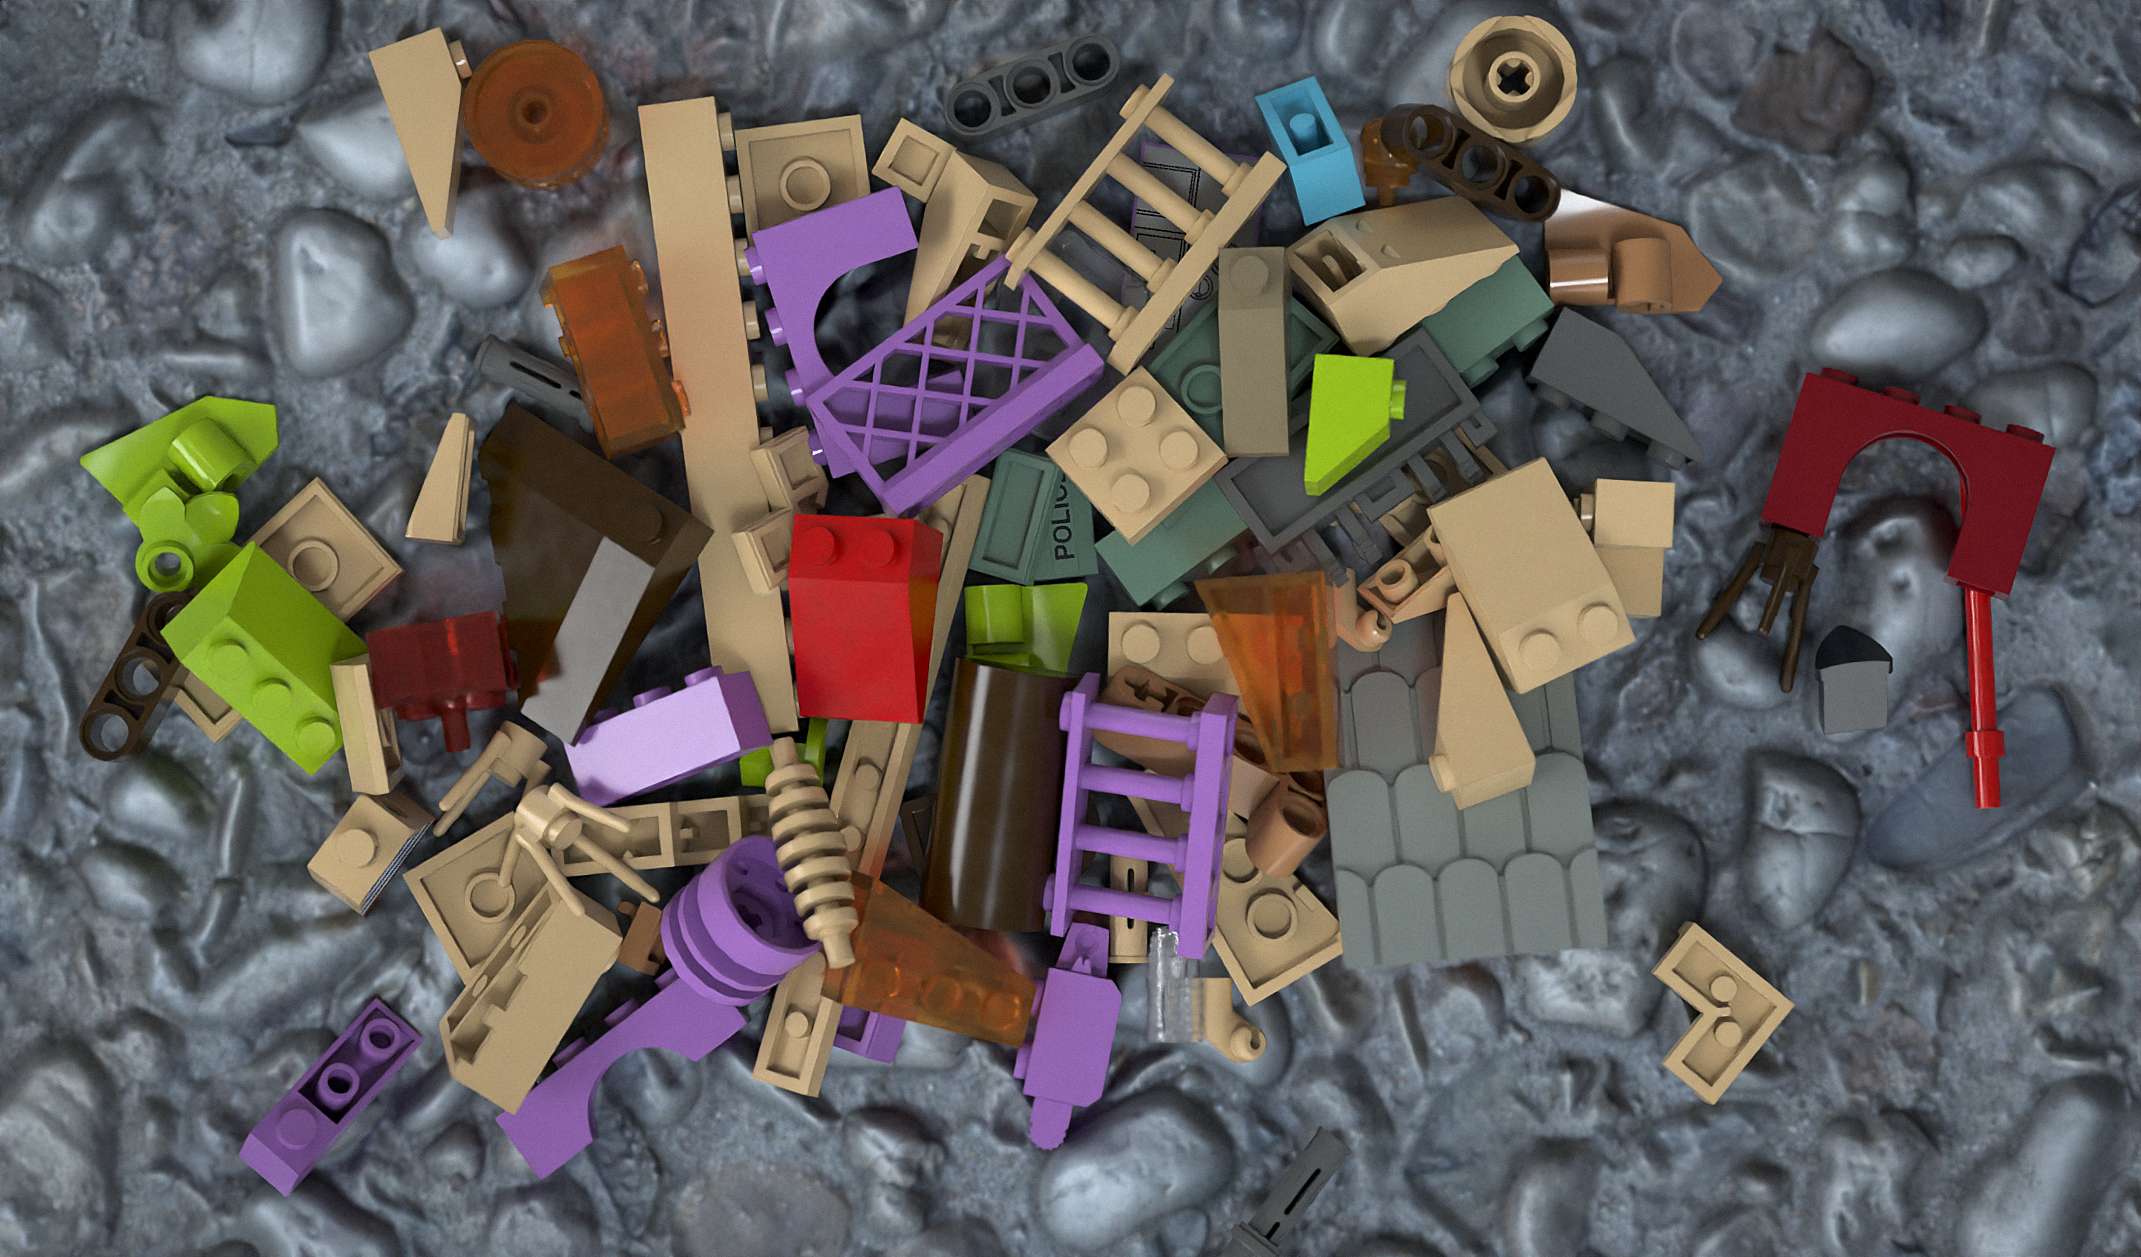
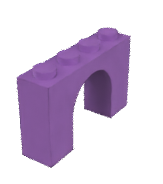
(800, 264)

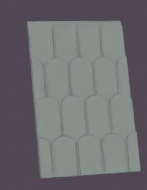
(1444, 881)

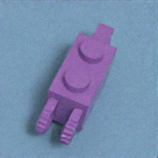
(1072, 1035)

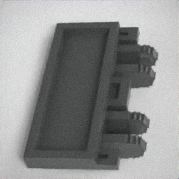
(1272, 490)

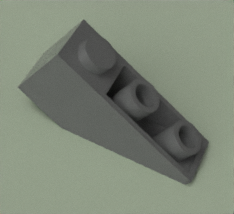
(1602, 377)

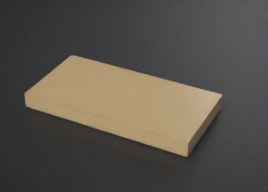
(325, 553)

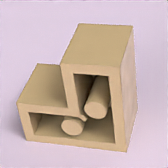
(1630, 532)

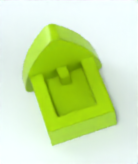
(759, 764)

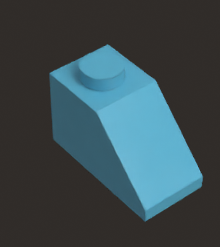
(1314, 148)

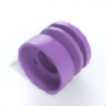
(736, 926)

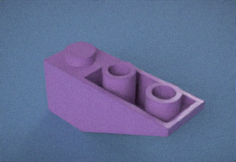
(329, 1097)

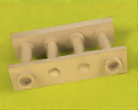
(1167, 279)

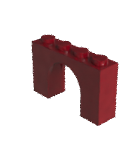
(1997, 469)

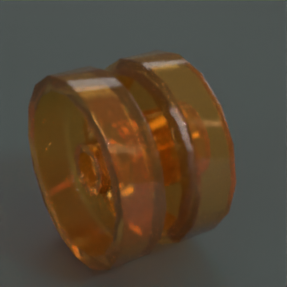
(501, 128)

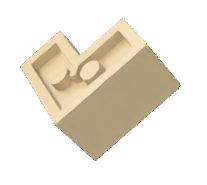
(1734, 1008)

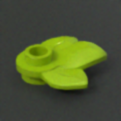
(193, 532)

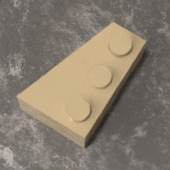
(527, 996)

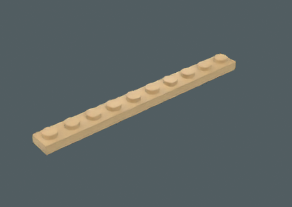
(867, 807)

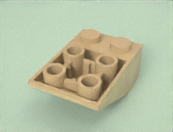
(1394, 266)

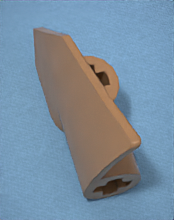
(1622, 260)

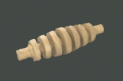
(811, 852)

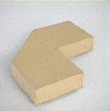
(792, 487)

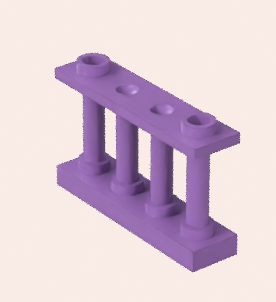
(1200, 793)

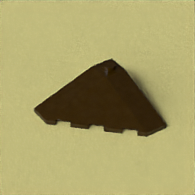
(582, 566)

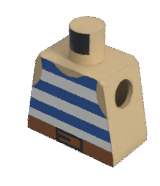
(369, 847)

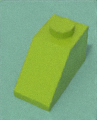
(1349, 415)

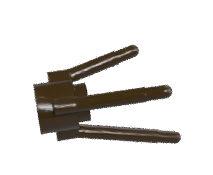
(1784, 563)

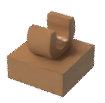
(643, 944)

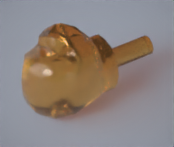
(1381, 167)

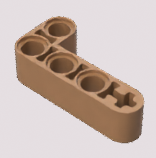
(1282, 808)

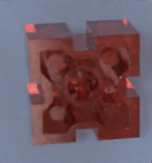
(444, 671)

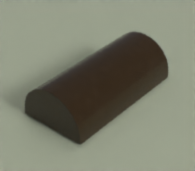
(997, 796)

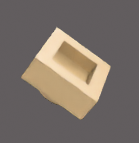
(913, 161)

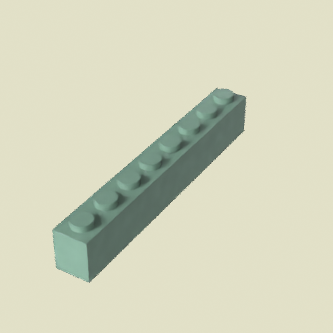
(1469, 332)

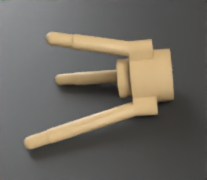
(509, 758)
(551, 820)

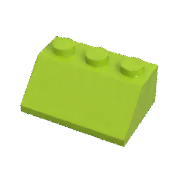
(268, 653)

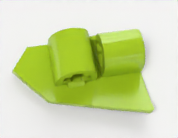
(192, 451)
(1023, 623)

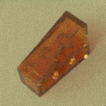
(616, 351)
(1285, 662)
(926, 971)

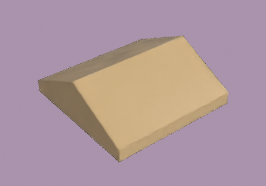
(367, 732)

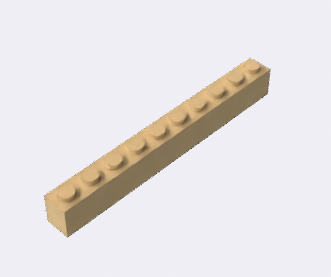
(713, 360)

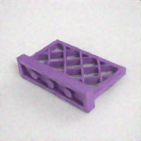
(987, 433)

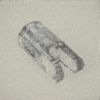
(1173, 993)

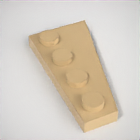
(1265, 925)

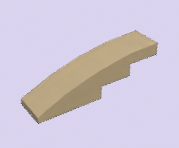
(670, 833)

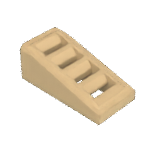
(444, 498)

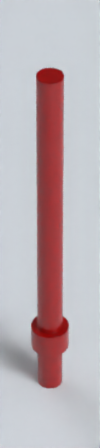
(1984, 741)

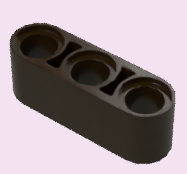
(1498, 168)
(119, 694)

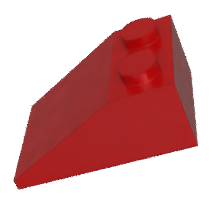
(863, 615)

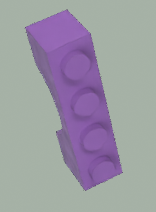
(559, 1112)

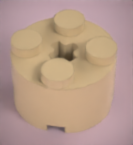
(1509, 47)

